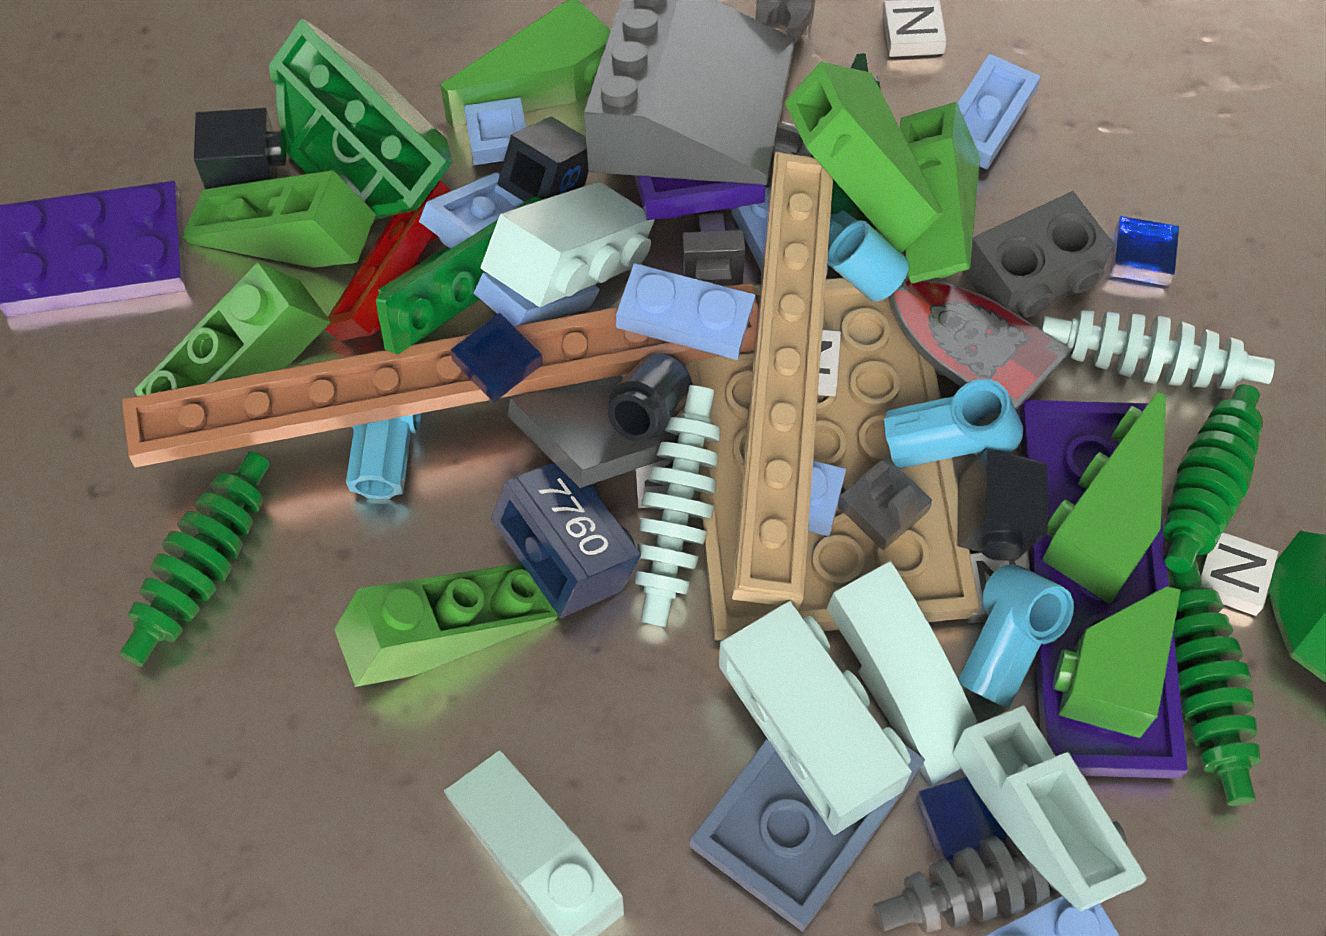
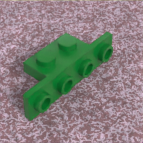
(433, 291)

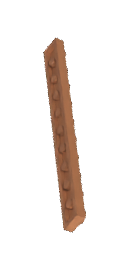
(377, 388)

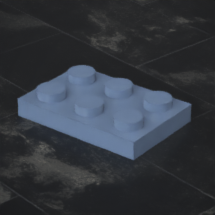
(776, 841)

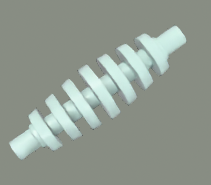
(1156, 349)
(677, 506)

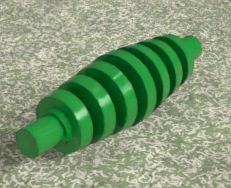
(1213, 478)
(193, 554)
(1214, 687)

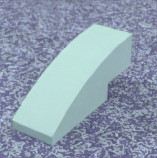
(904, 667)
(1047, 809)

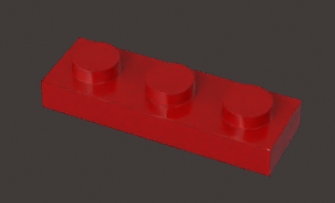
(389, 258)

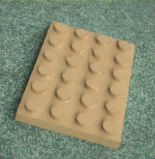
(875, 375)

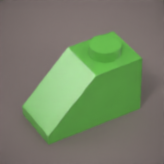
(1120, 666)

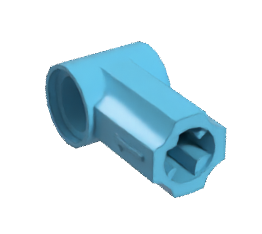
(865, 257)
(948, 427)
(380, 456)
(1022, 615)

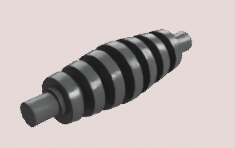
(981, 880)

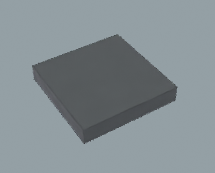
(576, 432)

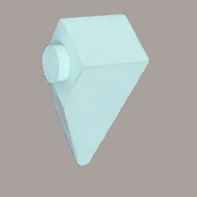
(536, 850)

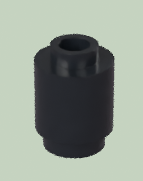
(649, 397)

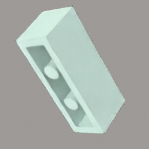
(567, 243)
(815, 716)

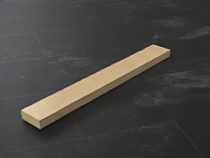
(784, 386)

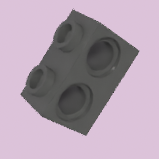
(1033, 249)

